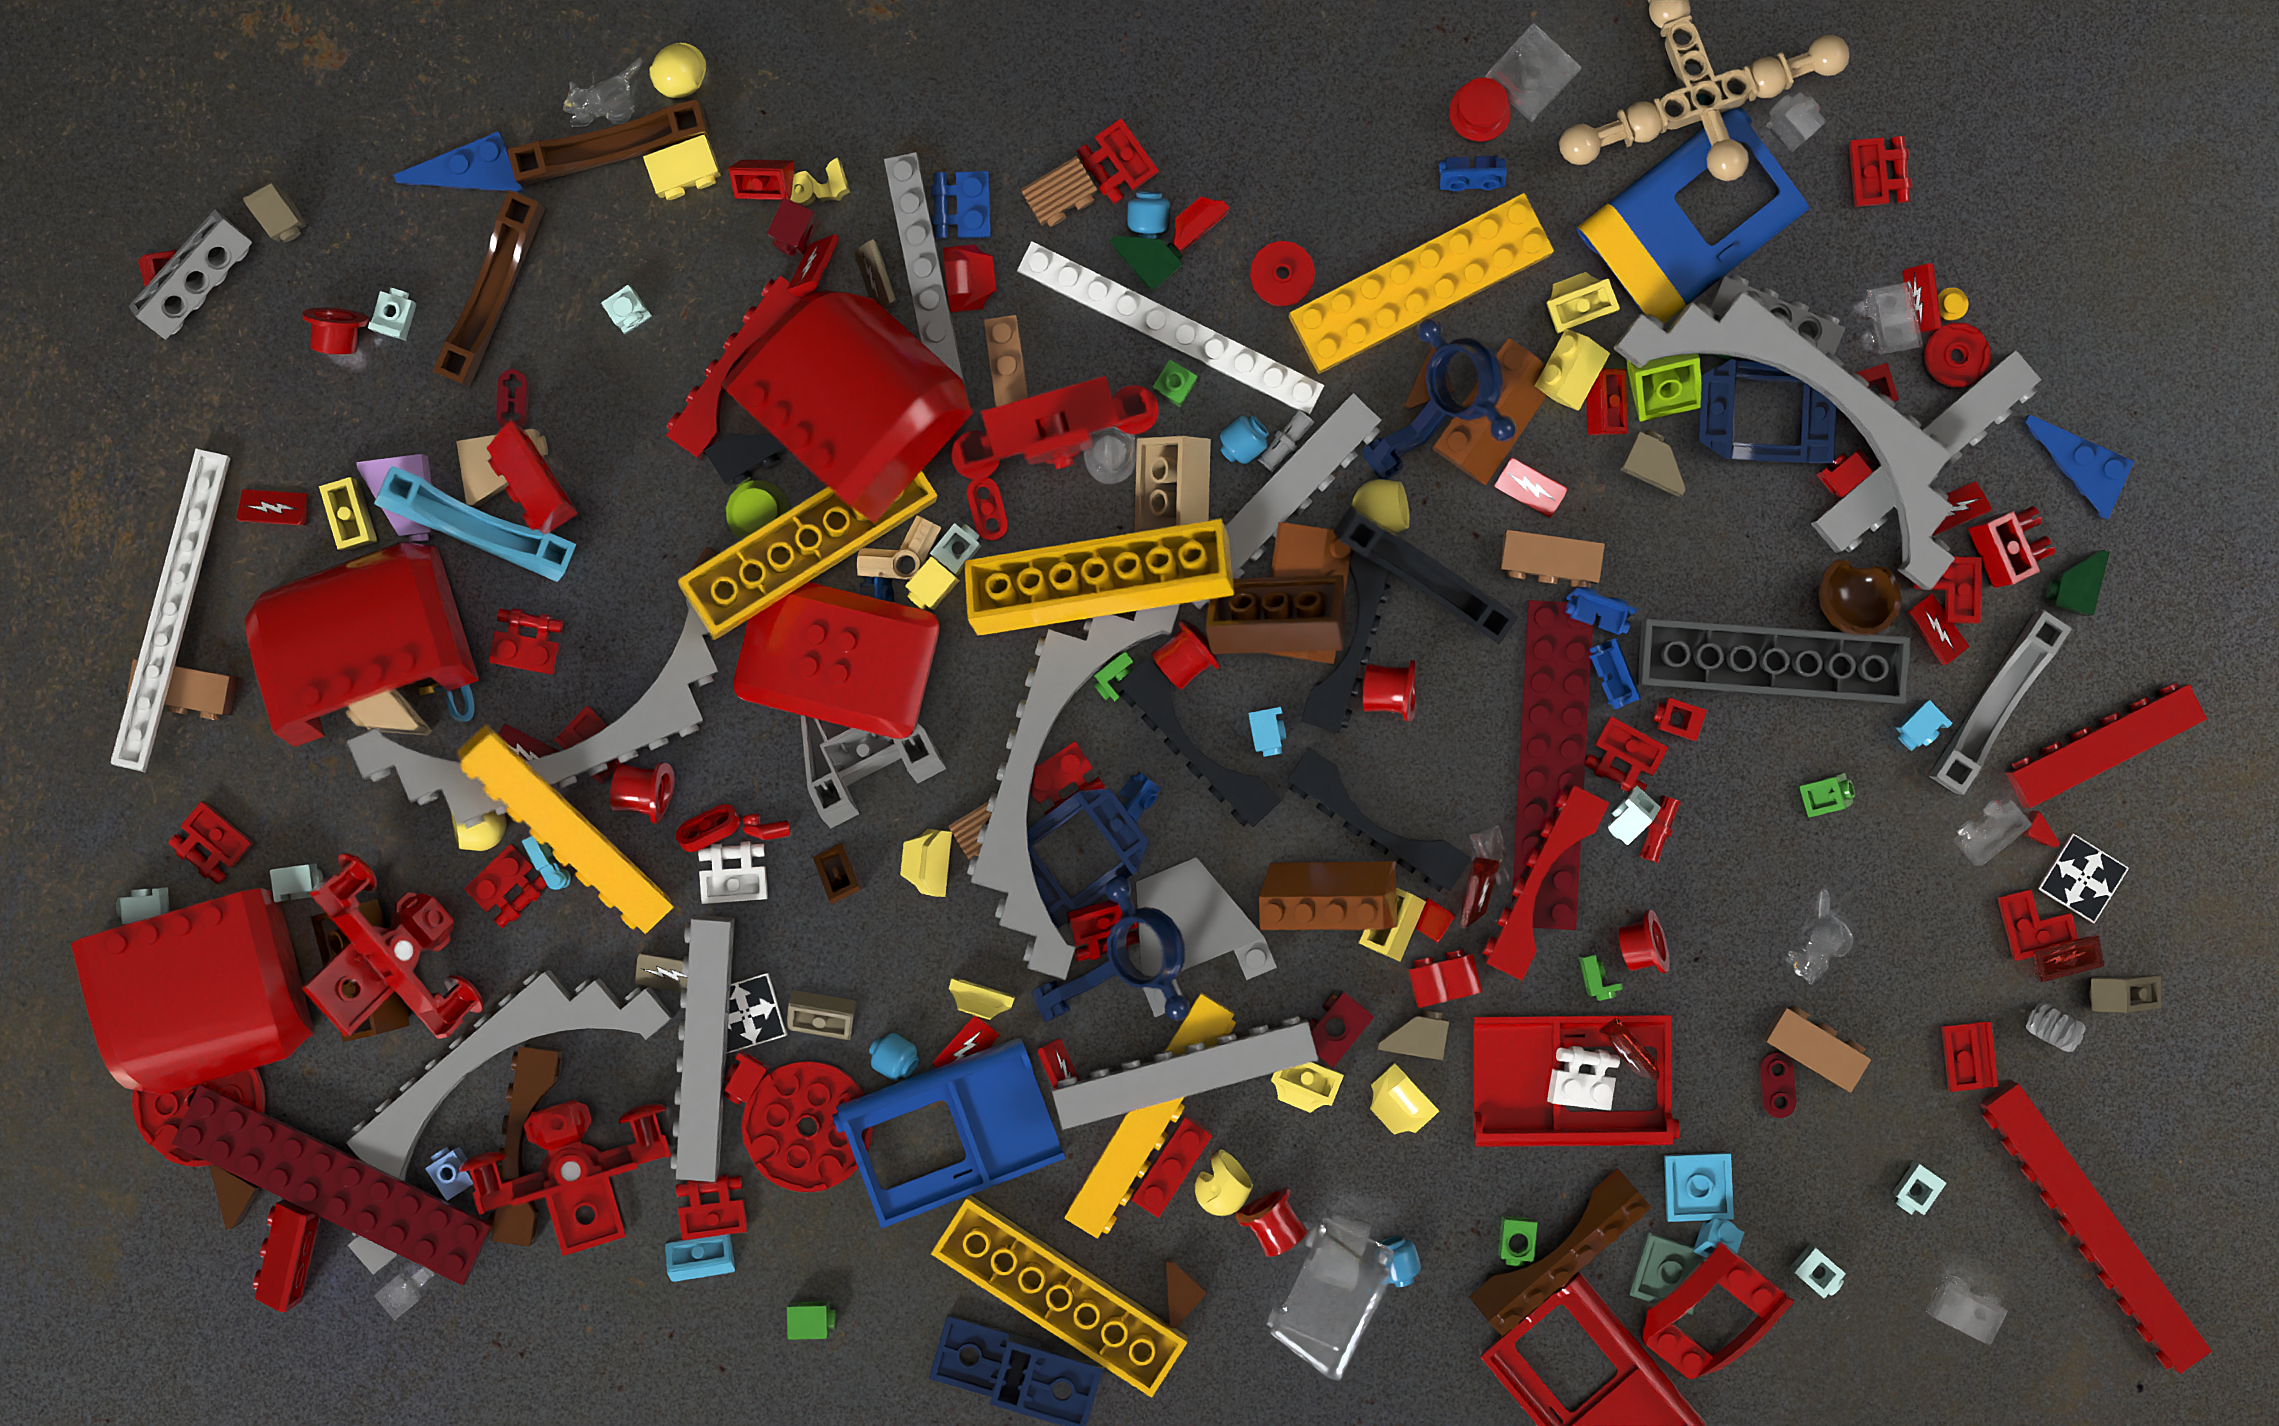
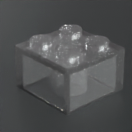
(1534, 72)

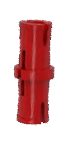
(1660, 829)

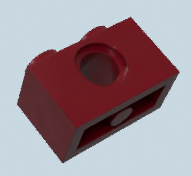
(792, 228)
(1355, 1020)

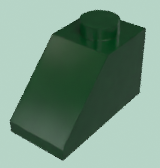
(1149, 259)
(2079, 585)

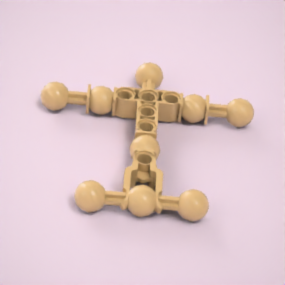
(1645, 120)

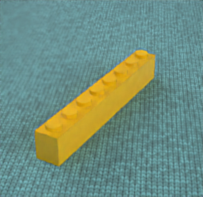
(564, 828)
(1142, 1130)

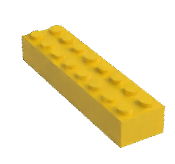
(1421, 283)
(790, 554)
(1099, 577)
(1060, 1295)

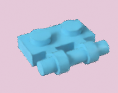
(547, 864)

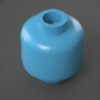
(1148, 214)
(1243, 439)
(894, 1057)
(1405, 1261)

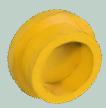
(1952, 303)

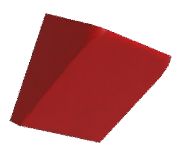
(152, 263)
(2041, 830)
(1434, 920)

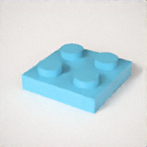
(1698, 1186)

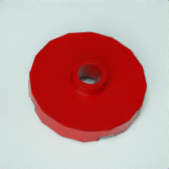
(1277, 290)
(1974, 355)

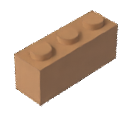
(1006, 359)
(1551, 558)
(197, 690)
(1817, 1047)

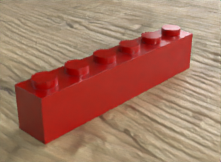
(2105, 745)

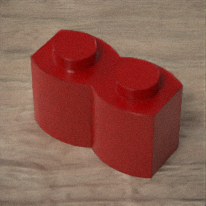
(1444, 979)

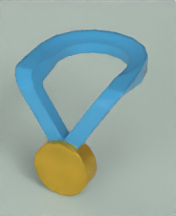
(467, 694)

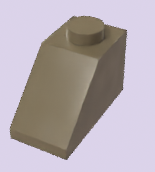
(275, 212)
(1654, 463)
(2125, 993)
(1418, 1036)

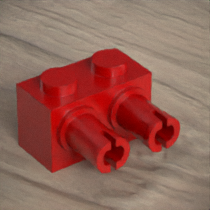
(2005, 548)

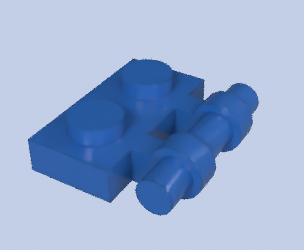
(972, 205)

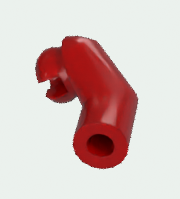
(765, 831)

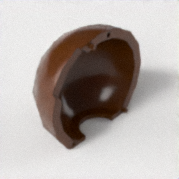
(1859, 598)

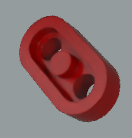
(987, 509)
(707, 828)

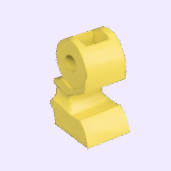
(806, 188)

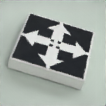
(2082, 878)
(753, 1014)

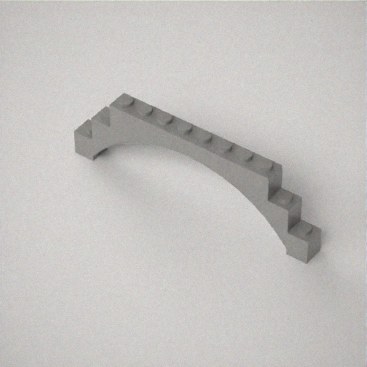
(1903, 450)
(660, 713)
(1004, 855)
(536, 1011)

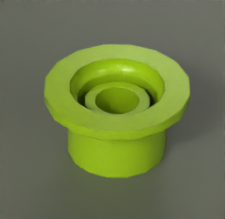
(754, 507)

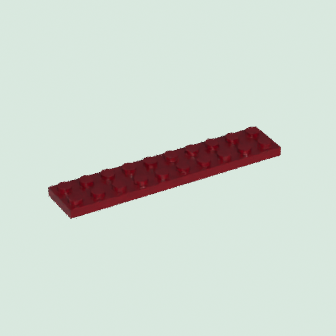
(1551, 750)
(332, 1184)

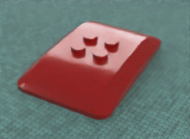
(839, 659)

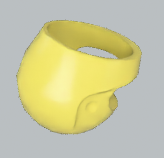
(678, 70)
(1384, 502)
(482, 835)
(1225, 1190)

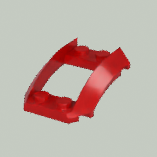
(1739, 1279)

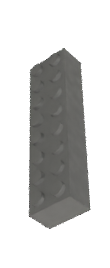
(1773, 661)

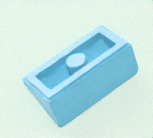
(699, 1257)

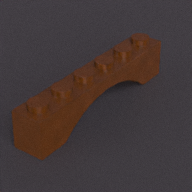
(580, 152)
(507, 250)
(535, 1075)
(1512, 1296)

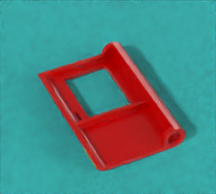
(1514, 1074)
(1634, 1397)

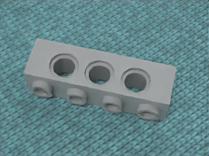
(192, 256)
(1825, 327)

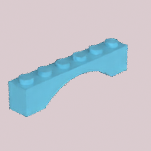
(429, 506)

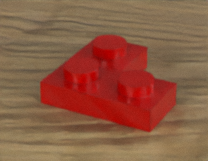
(1962, 589)
(2025, 929)

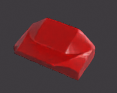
(1197, 220)
(968, 277)

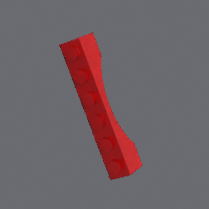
(700, 420)
(1514, 944)

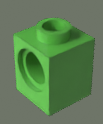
(1175, 383)
(1517, 1225)
(810, 1320)

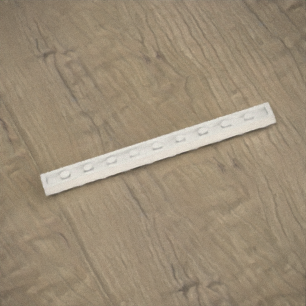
(1170, 328)
(170, 610)

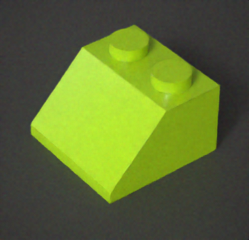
(1666, 385)

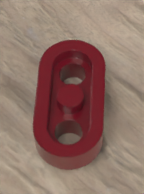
(1777, 1085)

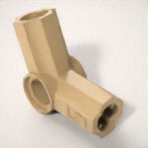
(886, 563)

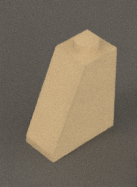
(478, 477)

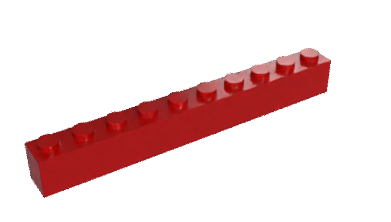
(2095, 1227)

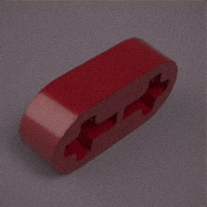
(504, 398)

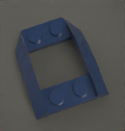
(1718, 417)
(1118, 830)

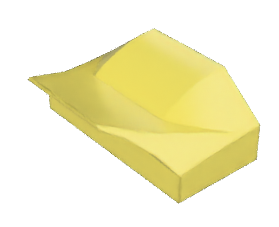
(1580, 301)
(927, 861)
(979, 999)
(1307, 1085)
(1400, 1102)

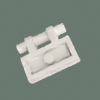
(735, 883)
(1583, 1089)

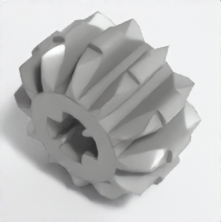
(2055, 1027)

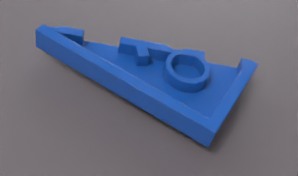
(476, 165)
(2093, 468)

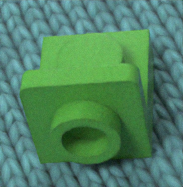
(1115, 670)
(1827, 795)
(1593, 972)

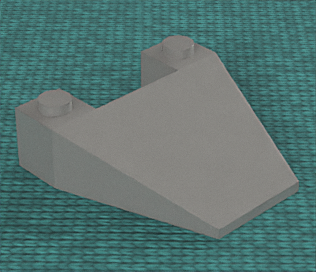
(844, 755)
(1207, 921)

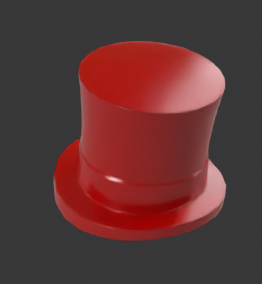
(1480, 110)
(1185, 655)
(1390, 689)
(642, 790)
(1273, 1222)

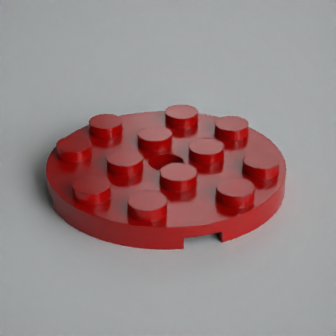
(161, 1115)
(773, 1130)

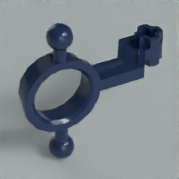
(1385, 454)
(1052, 999)

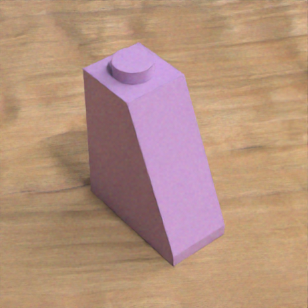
(374, 474)

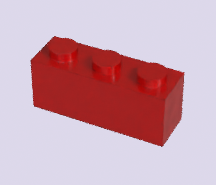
(1171, 1165)

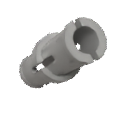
(1285, 441)

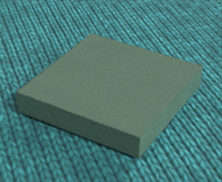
(1662, 1267)

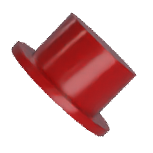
(334, 329)
(1645, 944)

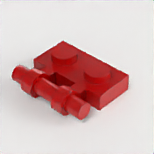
(1126, 155)
(1870, 171)
(522, 651)
(1630, 746)
(1060, 771)
(217, 836)
(499, 879)
(1095, 923)
(711, 1218)

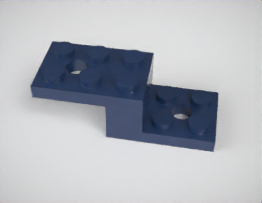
(1015, 1372)

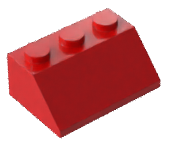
(529, 479)
(286, 1256)

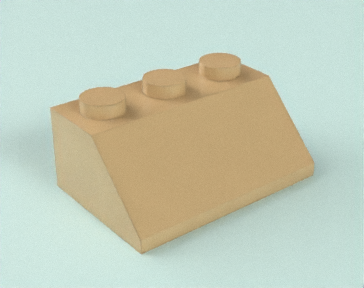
(1171, 482)
(388, 713)

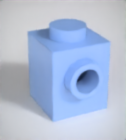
(446, 1172)

